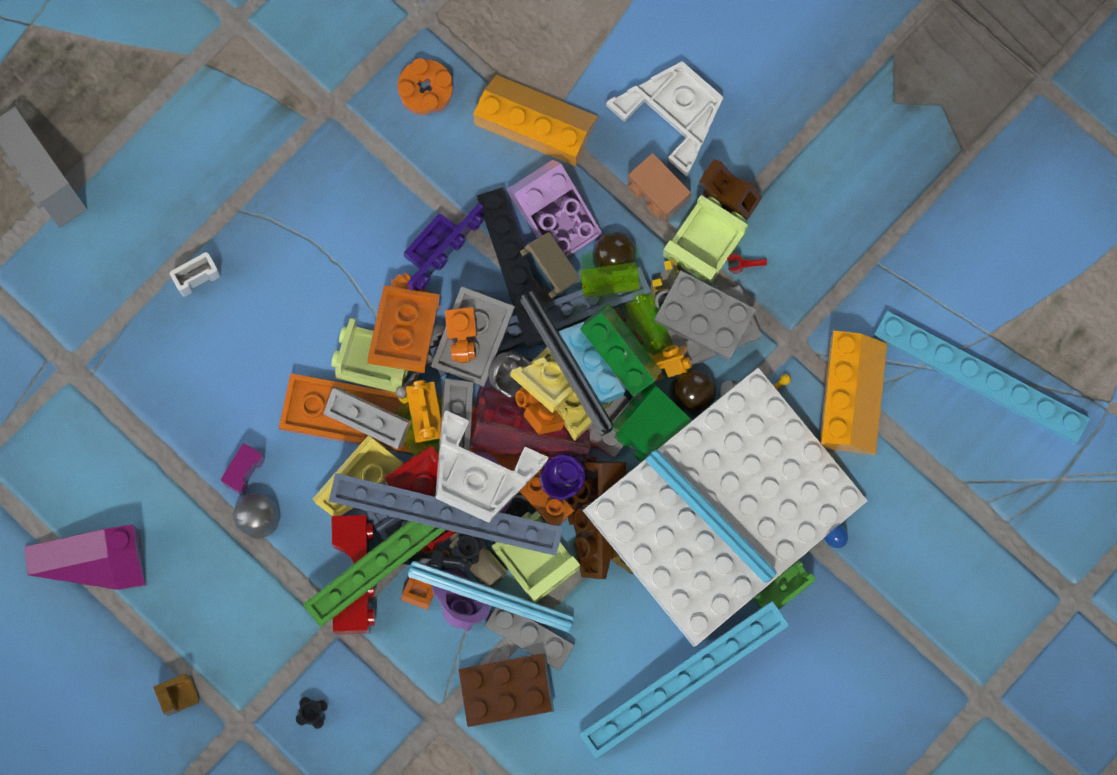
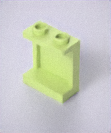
(706, 239)
(352, 361)
(534, 570)

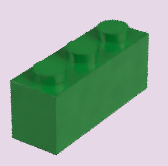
(621, 349)

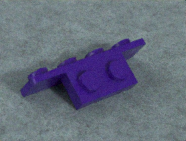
(436, 243)

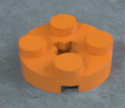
(420, 72)

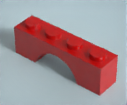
(352, 537)

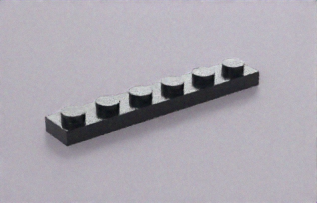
(513, 265)

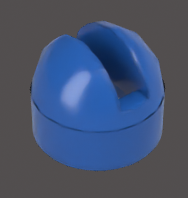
(837, 537)

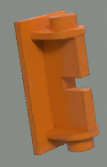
(551, 509)

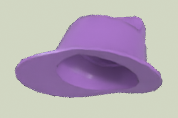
(458, 609)

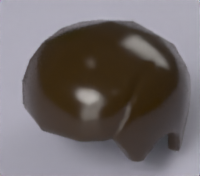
(613, 249)
(693, 391)

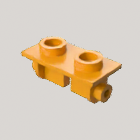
(672, 360)
(424, 411)

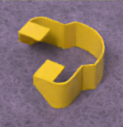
(668, 265)

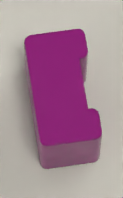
(242, 468)

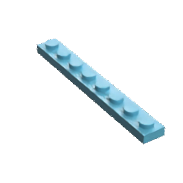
(981, 378)
(684, 679)

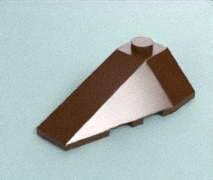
(590, 546)

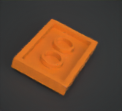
(403, 329)

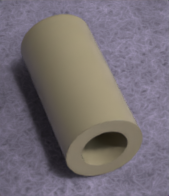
(488, 569)

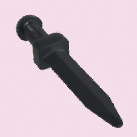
(440, 560)

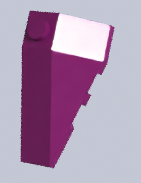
(96, 558)

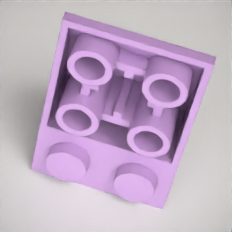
(554, 206)

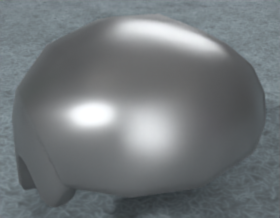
(501, 370)
(256, 515)

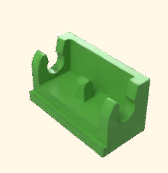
(785, 586)

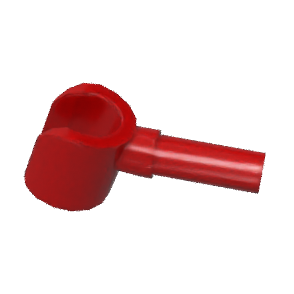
(745, 263)

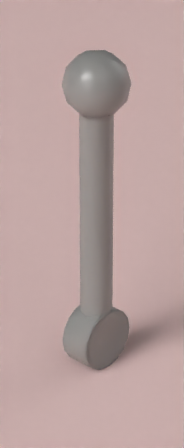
(401, 391)

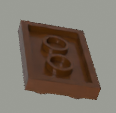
(506, 690)

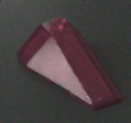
(502, 429)

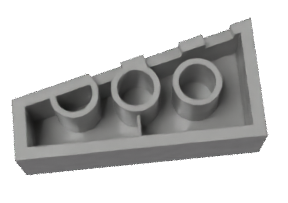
(37, 170)

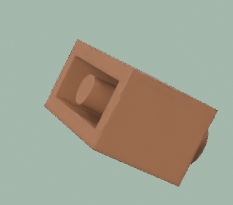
(658, 188)

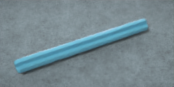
(711, 516)
(490, 596)

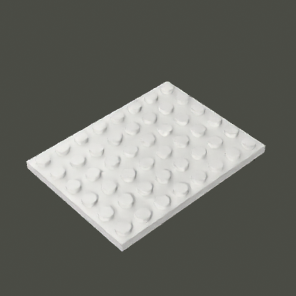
(759, 472)

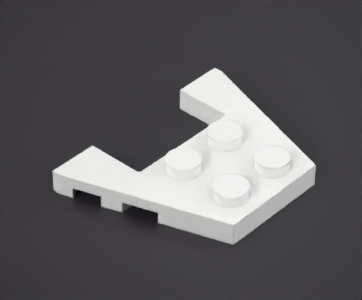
(682, 101)
(475, 482)

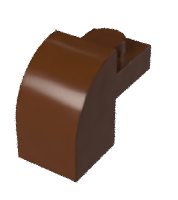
(730, 191)

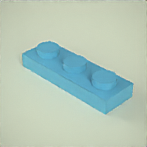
(592, 365)

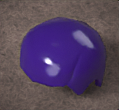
(562, 476)

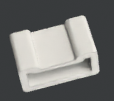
(194, 273)

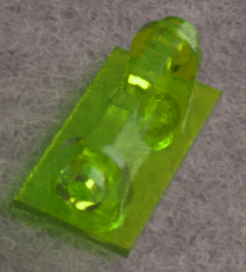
(609, 280)
(642, 314)

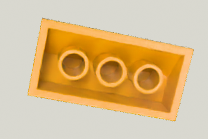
(534, 120)
(853, 393)

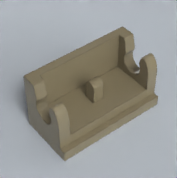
(553, 263)

